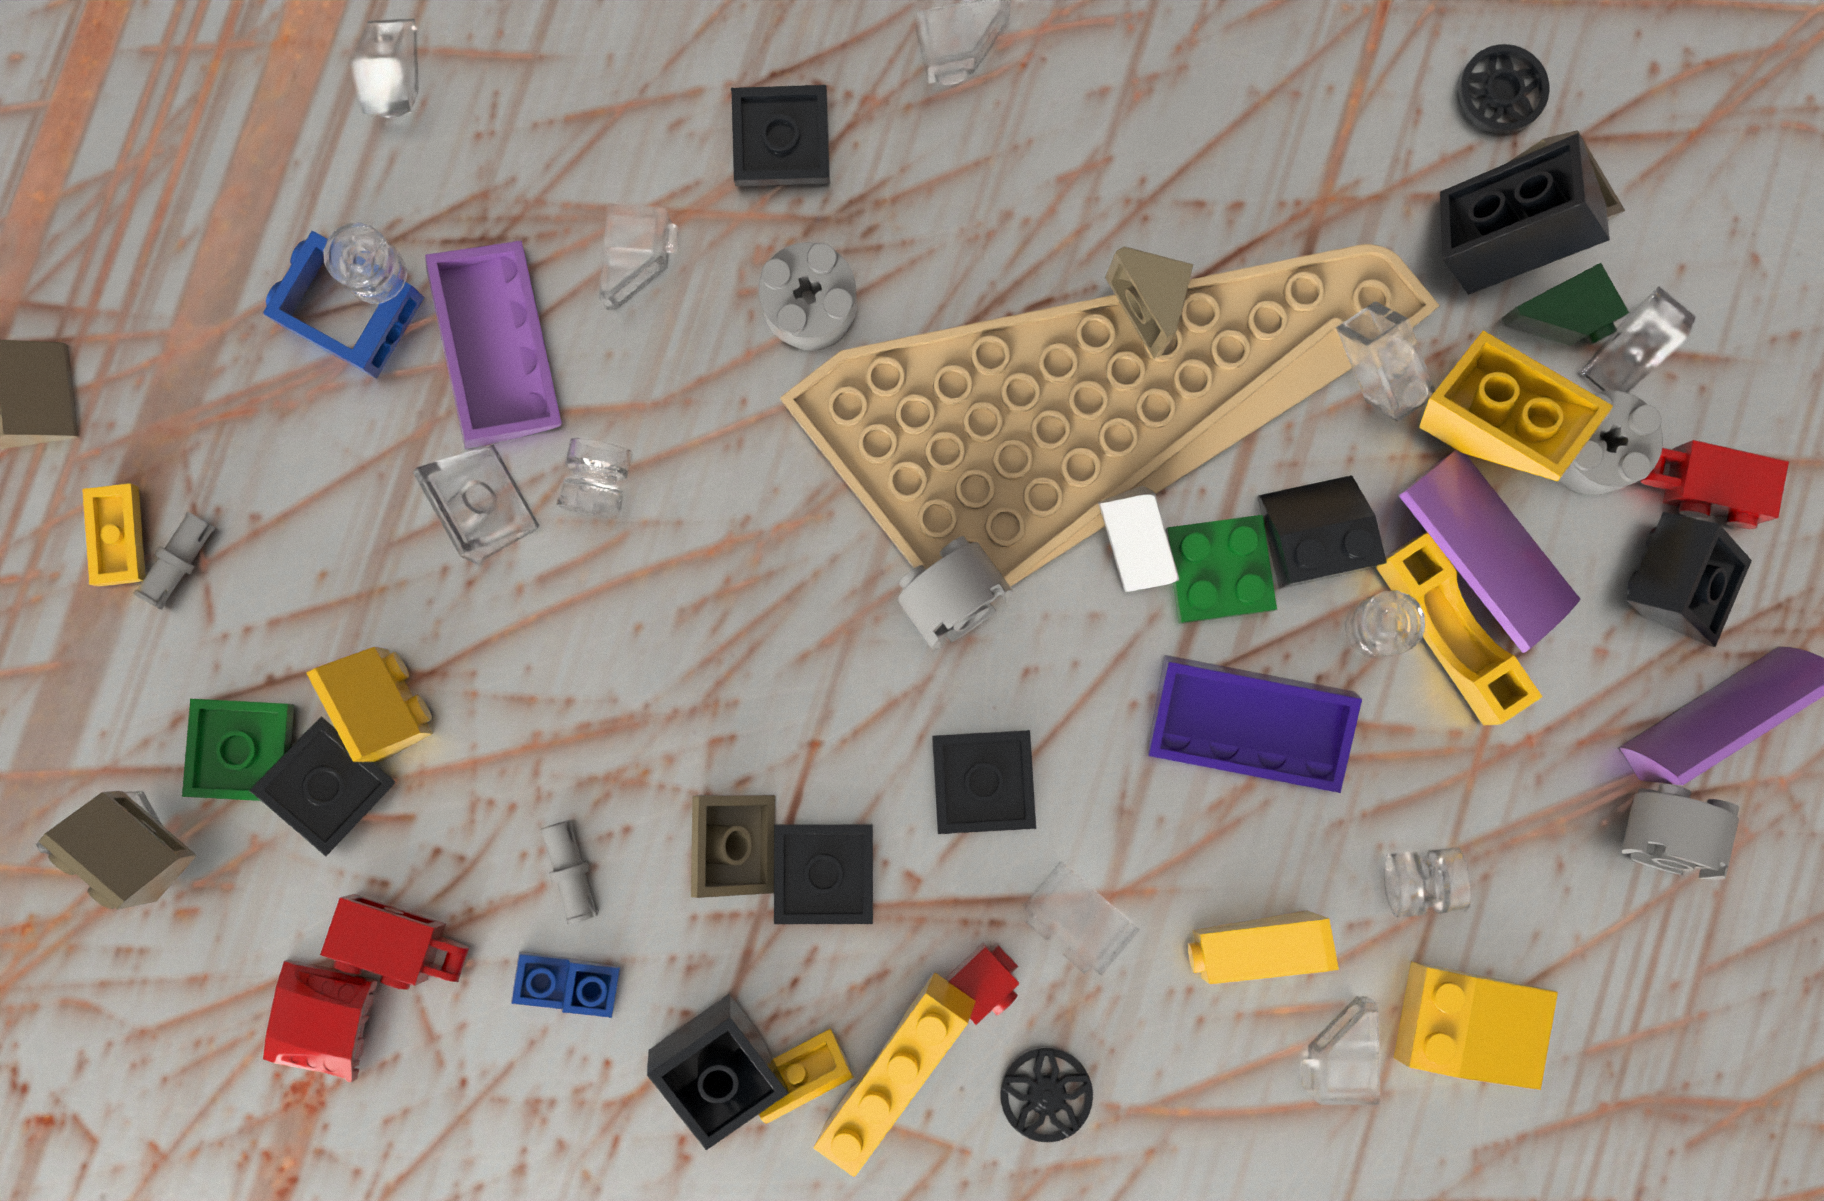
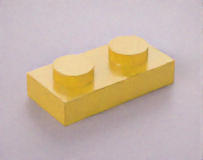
(114, 534)
(809, 1072)

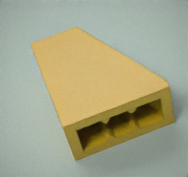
(1264, 948)

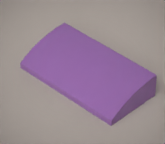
(492, 343)
(1490, 549)
(1727, 717)

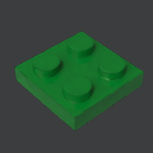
(1221, 569)
(233, 746)

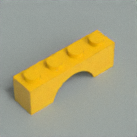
(1479, 667)
(895, 1075)

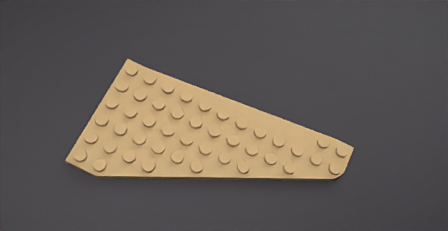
(1047, 411)

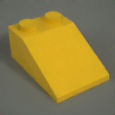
(1512, 410)
(1475, 1027)

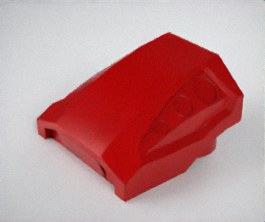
(319, 1019)

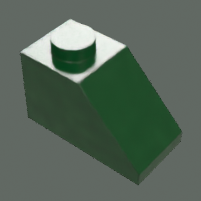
(1572, 310)

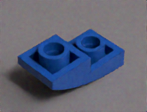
(565, 984)

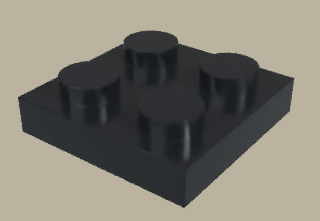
(780, 135)
(984, 782)
(321, 788)
(823, 874)

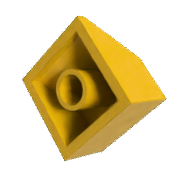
(371, 704)

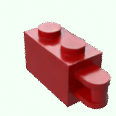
(1721, 483)
(390, 943)

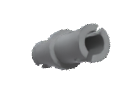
(174, 560)
(569, 872)

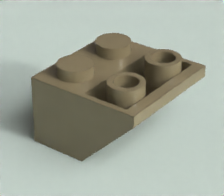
(117, 851)

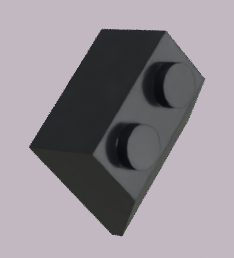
(1320, 531)
(1689, 577)
(716, 1072)

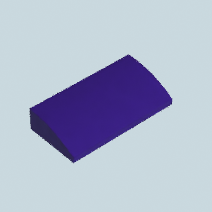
(1253, 723)

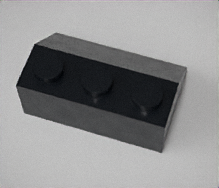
(1522, 215)

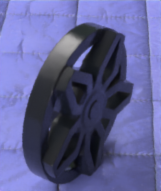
(1503, 89)
(1046, 1094)

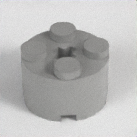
(813, 269)
(1628, 448)
(953, 592)
(1681, 833)

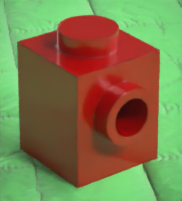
(986, 979)

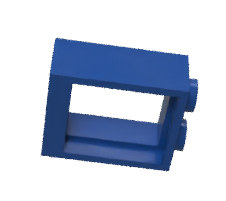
(380, 333)

